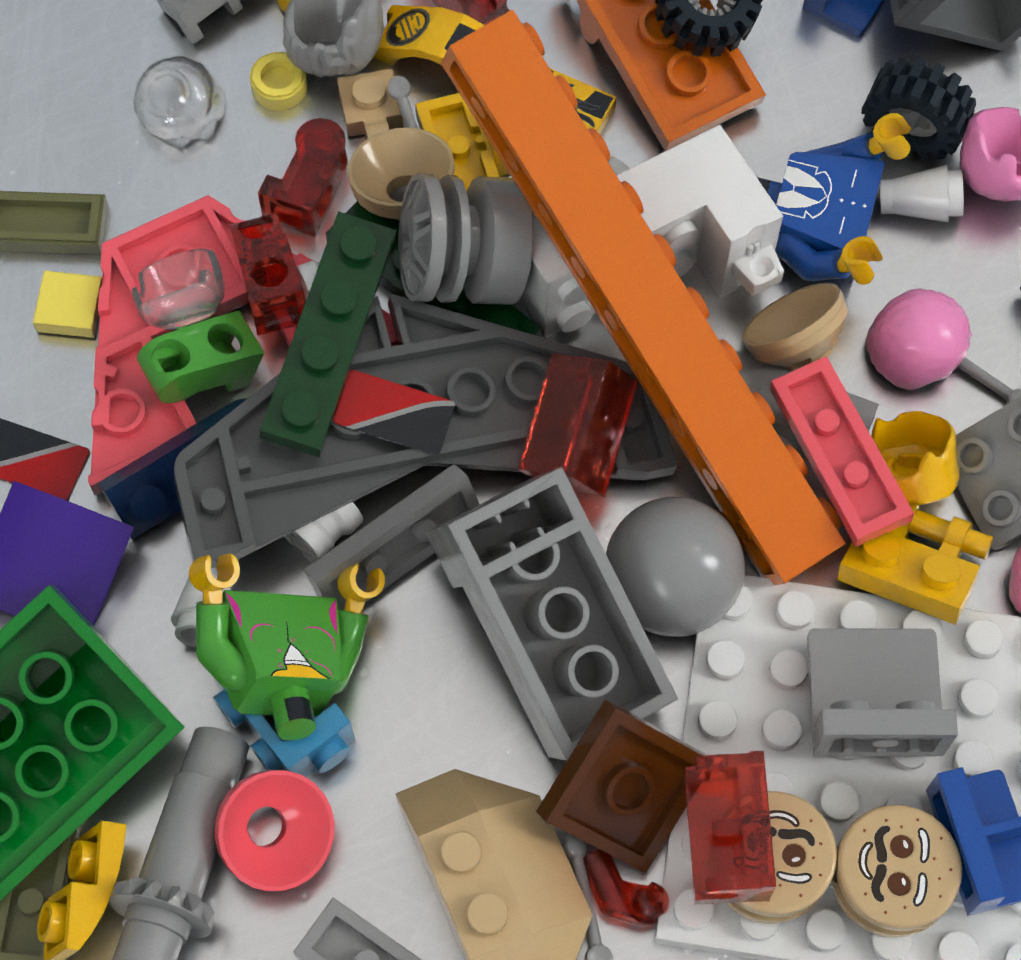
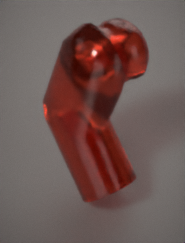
(623, 899)

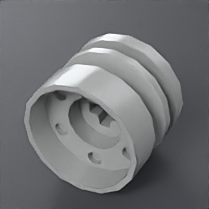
(464, 240)

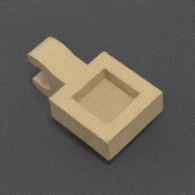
(368, 104)

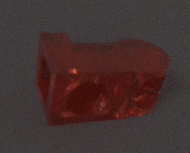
(310, 179)
(269, 273)

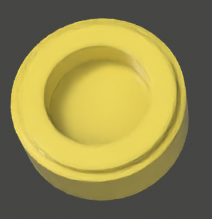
(277, 82)

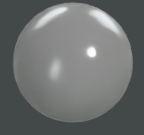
(677, 565)

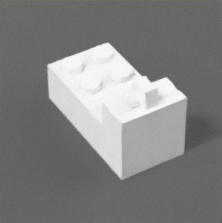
(702, 205)

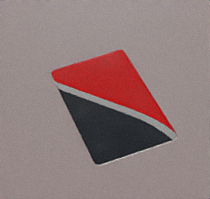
(394, 412)
(39, 459)

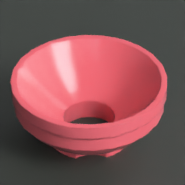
(304, 834)

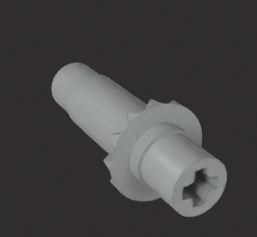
(165, 899)

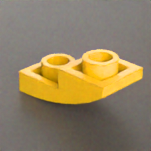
(76, 909)

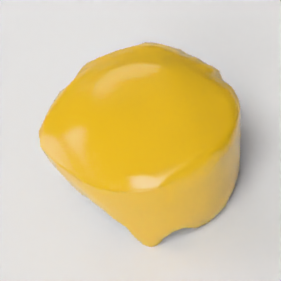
(919, 455)

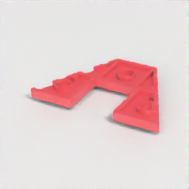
(127, 411)

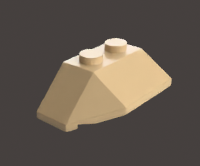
(496, 869)

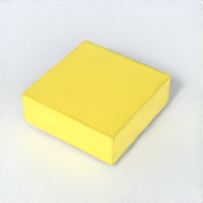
(68, 304)

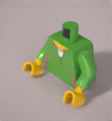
(279, 649)

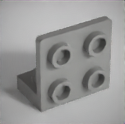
(992, 473)
(877, 693)

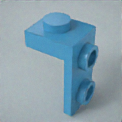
(318, 751)

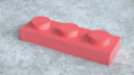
(841, 451)

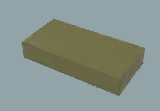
(52, 222)

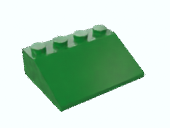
(69, 729)

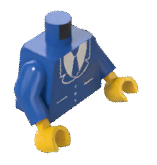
(830, 203)

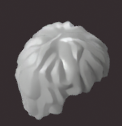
(332, 35)

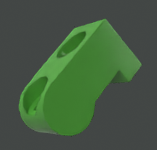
(201, 358)

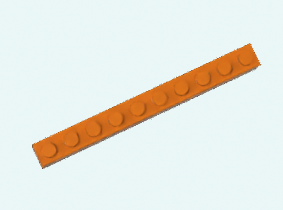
(642, 298)

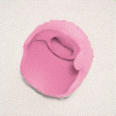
(993, 154)
(918, 338)

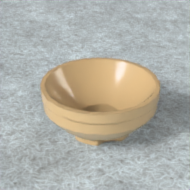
(390, 162)
(797, 327)

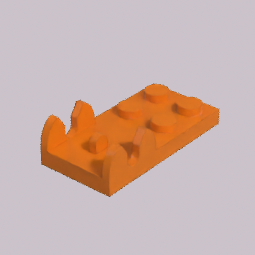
(672, 88)

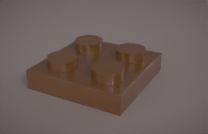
(621, 787)

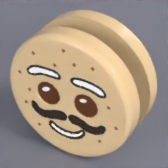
(802, 861)
(896, 871)

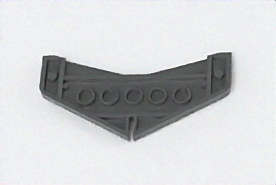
(251, 492)

